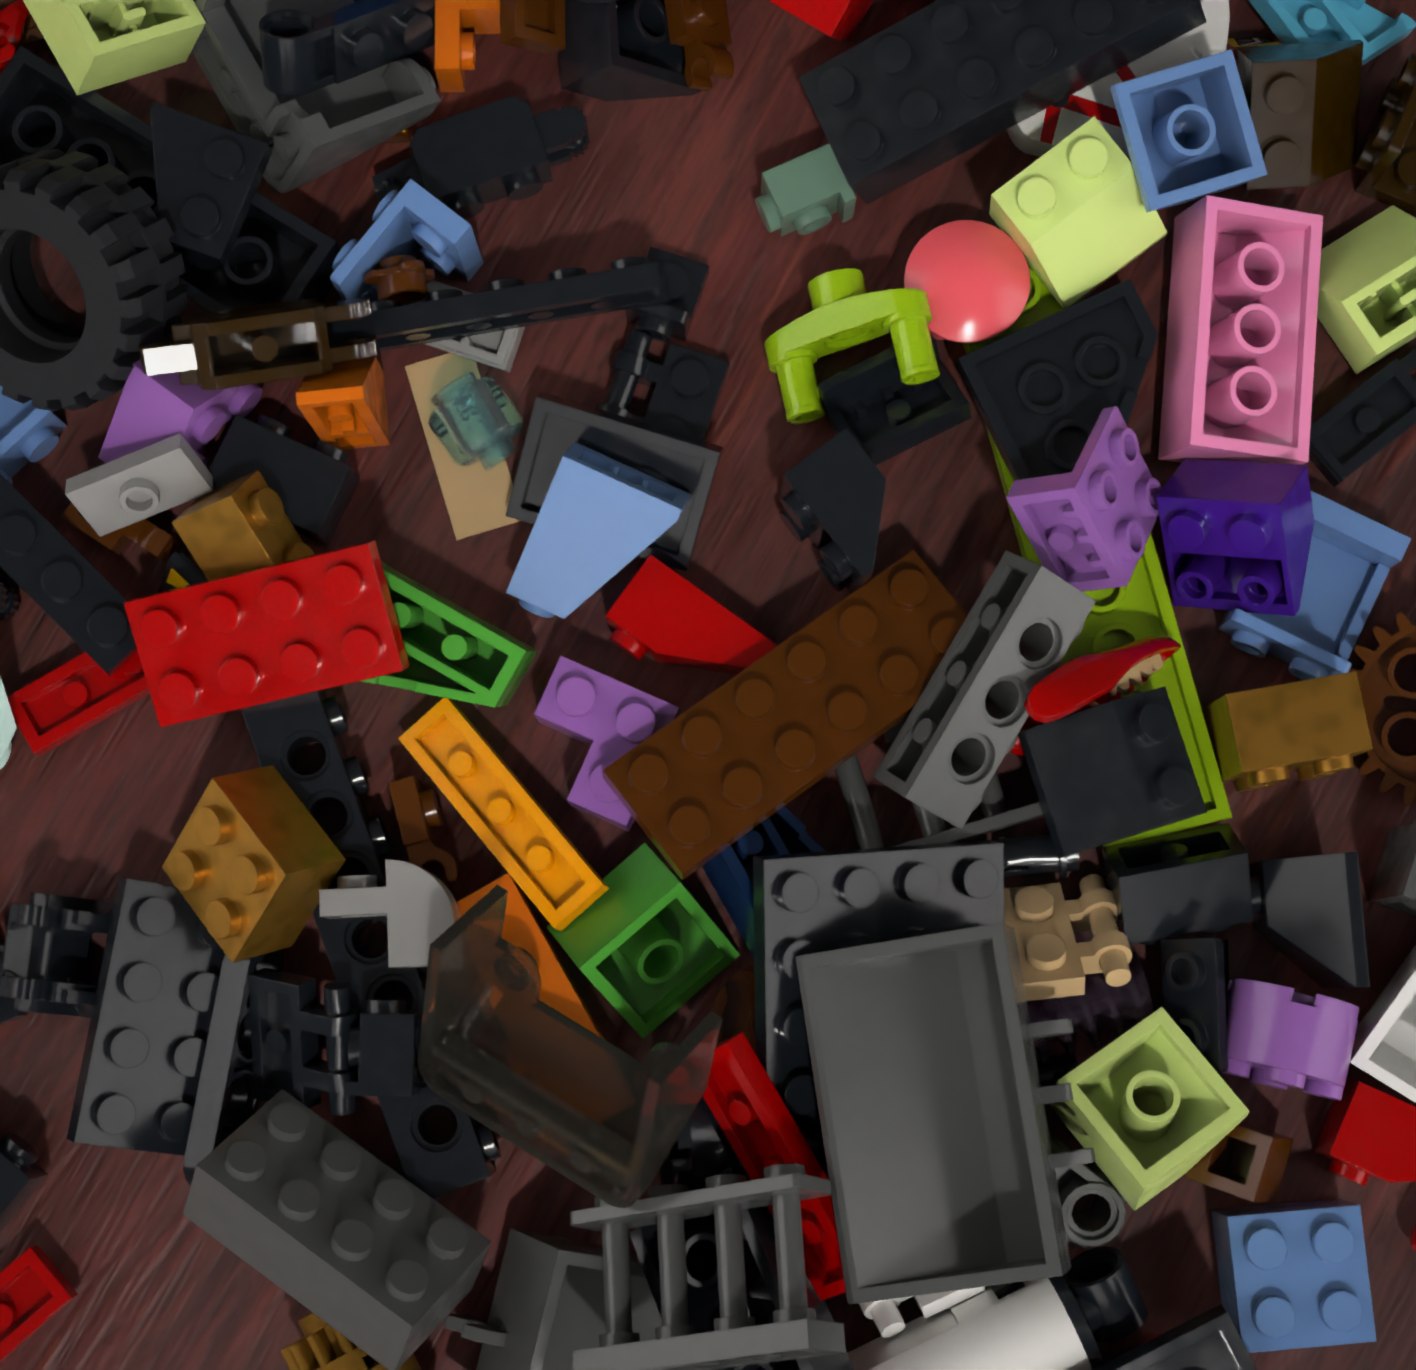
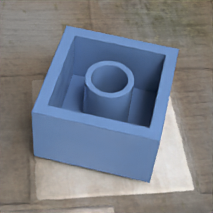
(1294, 1274)

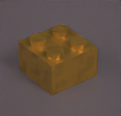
(1287, 728)
(252, 863)

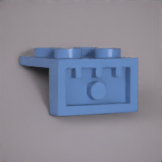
(399, 228)

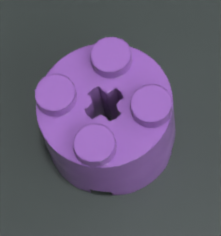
(1289, 1037)

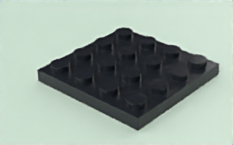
(849, 901)

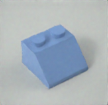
(1189, 131)

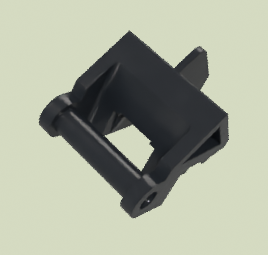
(49, 953)

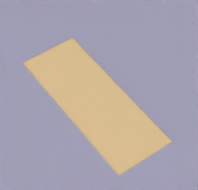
(473, 496)

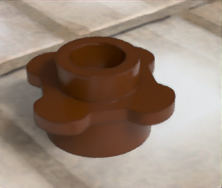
(400, 279)

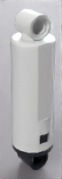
(1022, 1323)

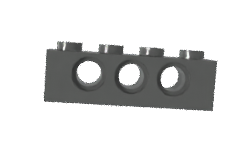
(981, 659)

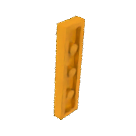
(503, 814)

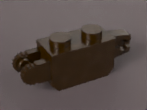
(257, 344)

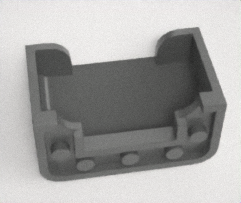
(310, 130)

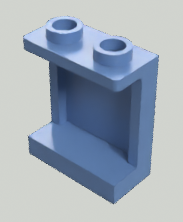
(1341, 583)

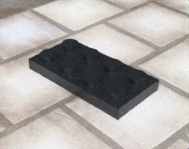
(147, 1024)

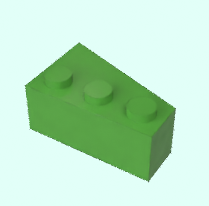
(452, 649)

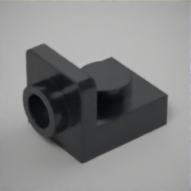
(686, 286)

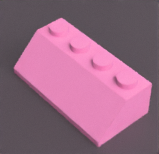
(1241, 333)

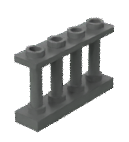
(735, 1335)

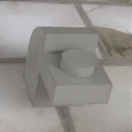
(413, 900)

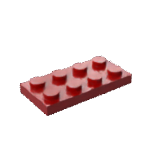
(267, 634)

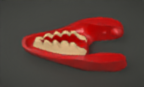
(1094, 680)

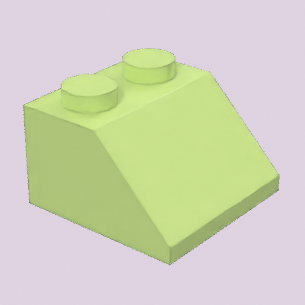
(1077, 214)
(1148, 1107)

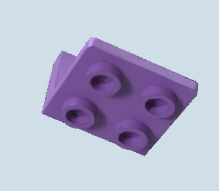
(1096, 518)

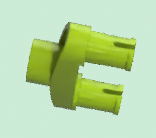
(841, 319)

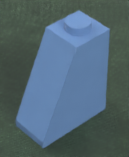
(589, 530)

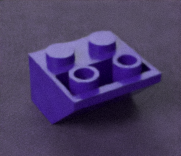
(1237, 534)

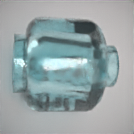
(475, 421)

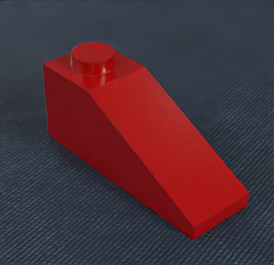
(681, 624)
(1369, 1136)

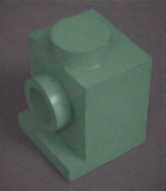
(805, 193)

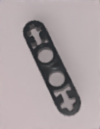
(226, 1062)

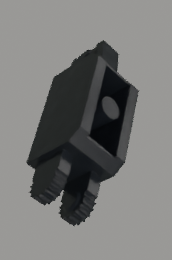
(488, 154)

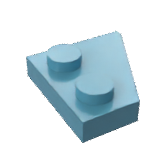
(1334, 21)

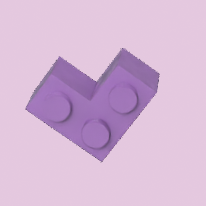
(162, 407)
(607, 718)

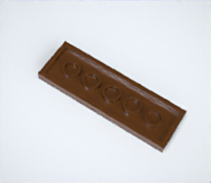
(788, 716)

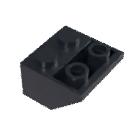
(838, 505)

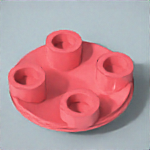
(971, 278)

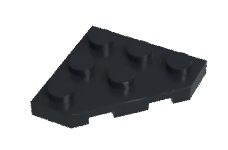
(1055, 377)

